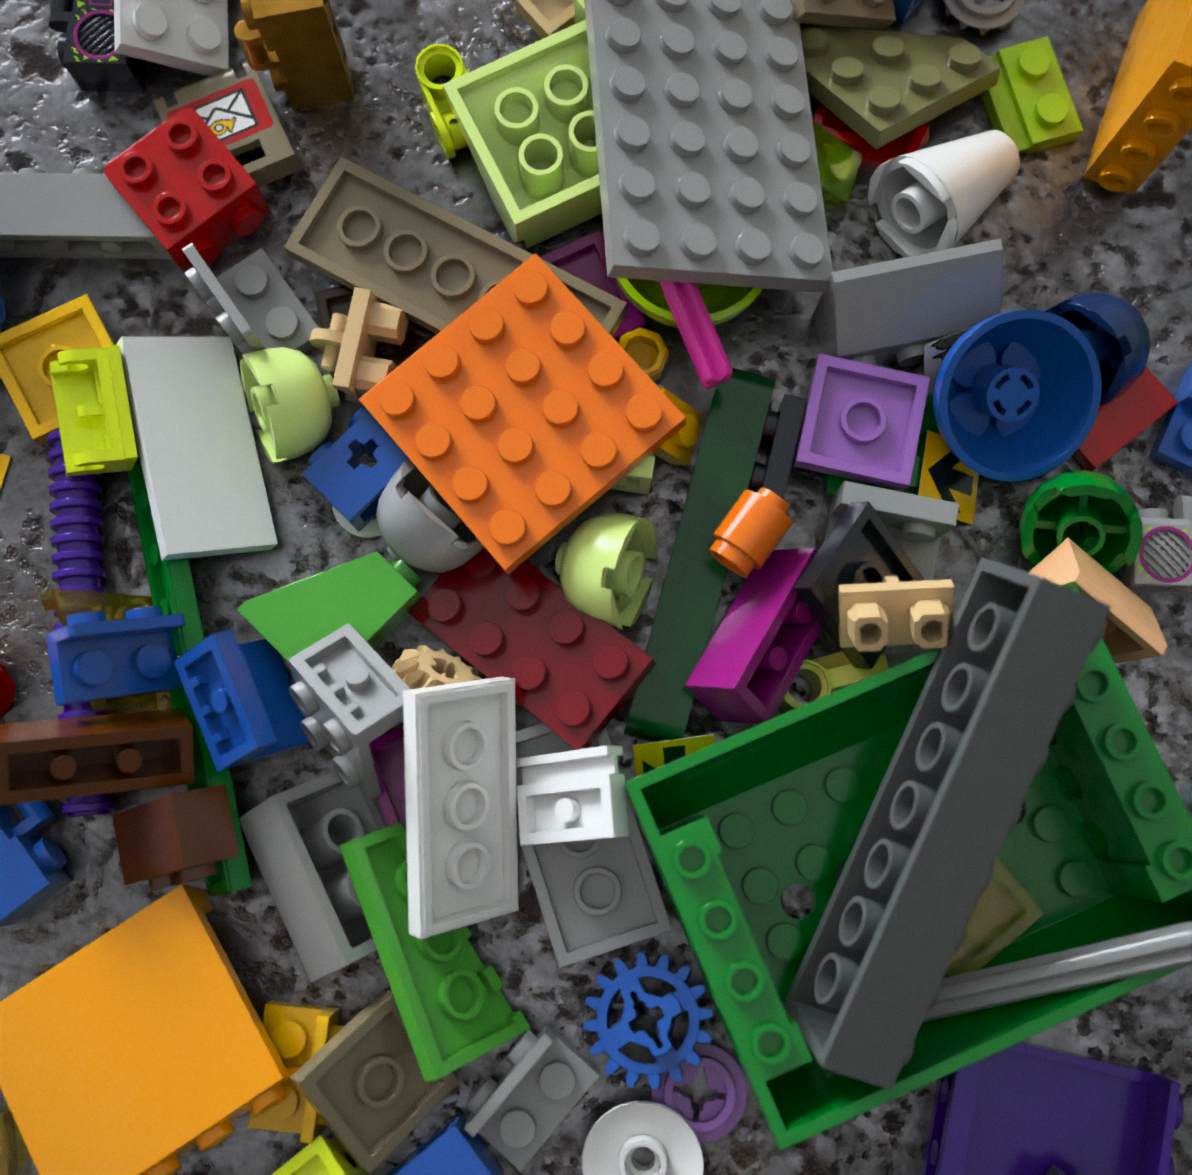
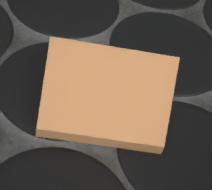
(1130, 625)

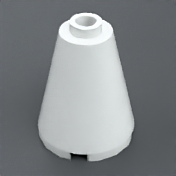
(941, 190)

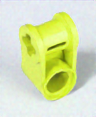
(434, 62)

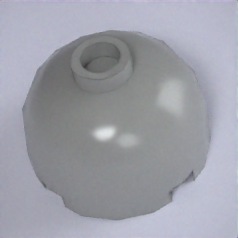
(422, 525)

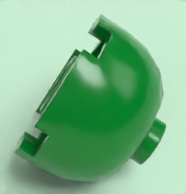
(1087, 510)

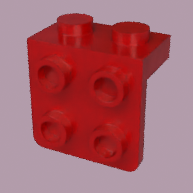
(188, 188)

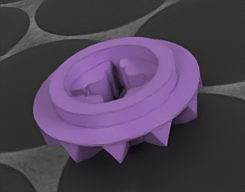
(717, 1113)

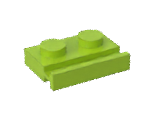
(1031, 98)

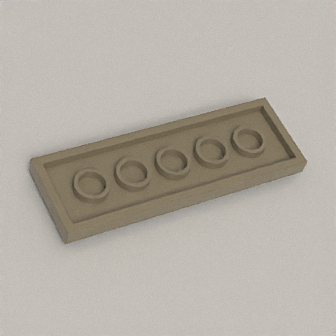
(415, 251)

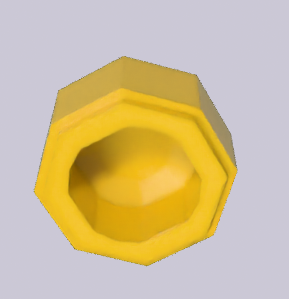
(646, 350)

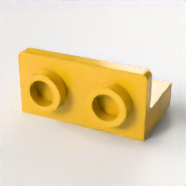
(297, 1035)

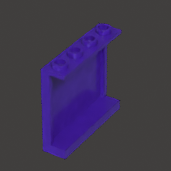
(1050, 1108)

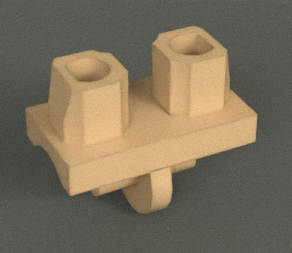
(352, 343)
(895, 614)

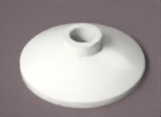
(638, 1125)

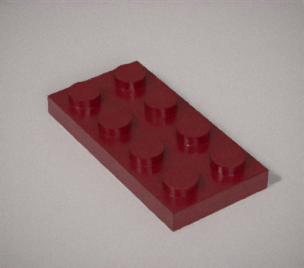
(521, 627)

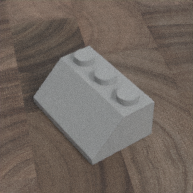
(902, 304)
(300, 858)

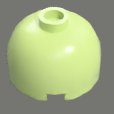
(288, 400)
(605, 567)

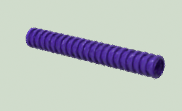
(78, 569)

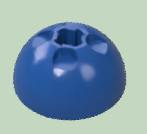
(1038, 407)

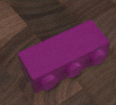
(758, 643)

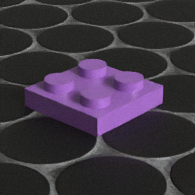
(862, 422)

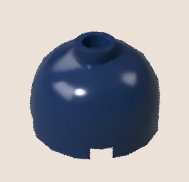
(1115, 334)

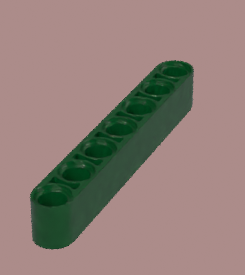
(693, 576)

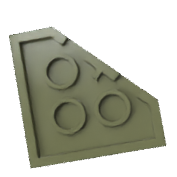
(891, 79)

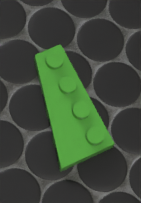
(438, 982)

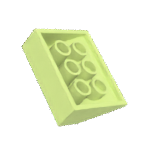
(534, 134)

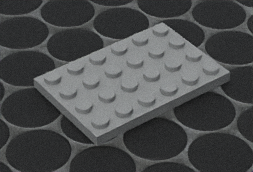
(706, 144)

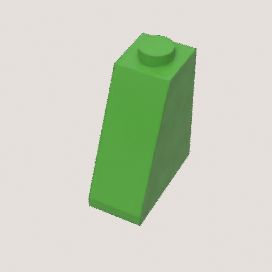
(362, 592)

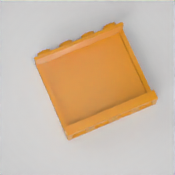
(1149, 99)
(137, 1048)

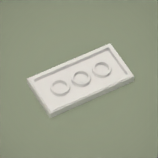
(196, 446)
(460, 804)

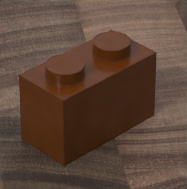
(176, 837)

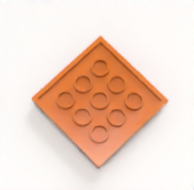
(523, 412)

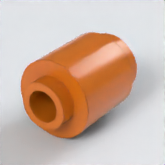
(750, 531)

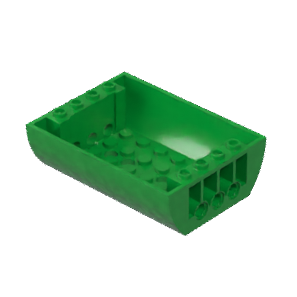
(782, 805)

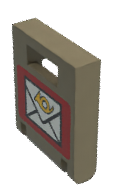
(241, 119)

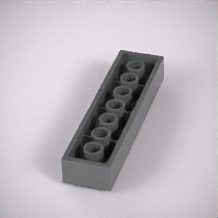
(941, 819)

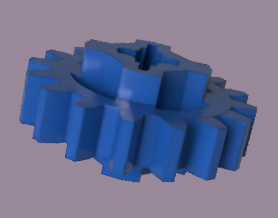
(625, 1033)

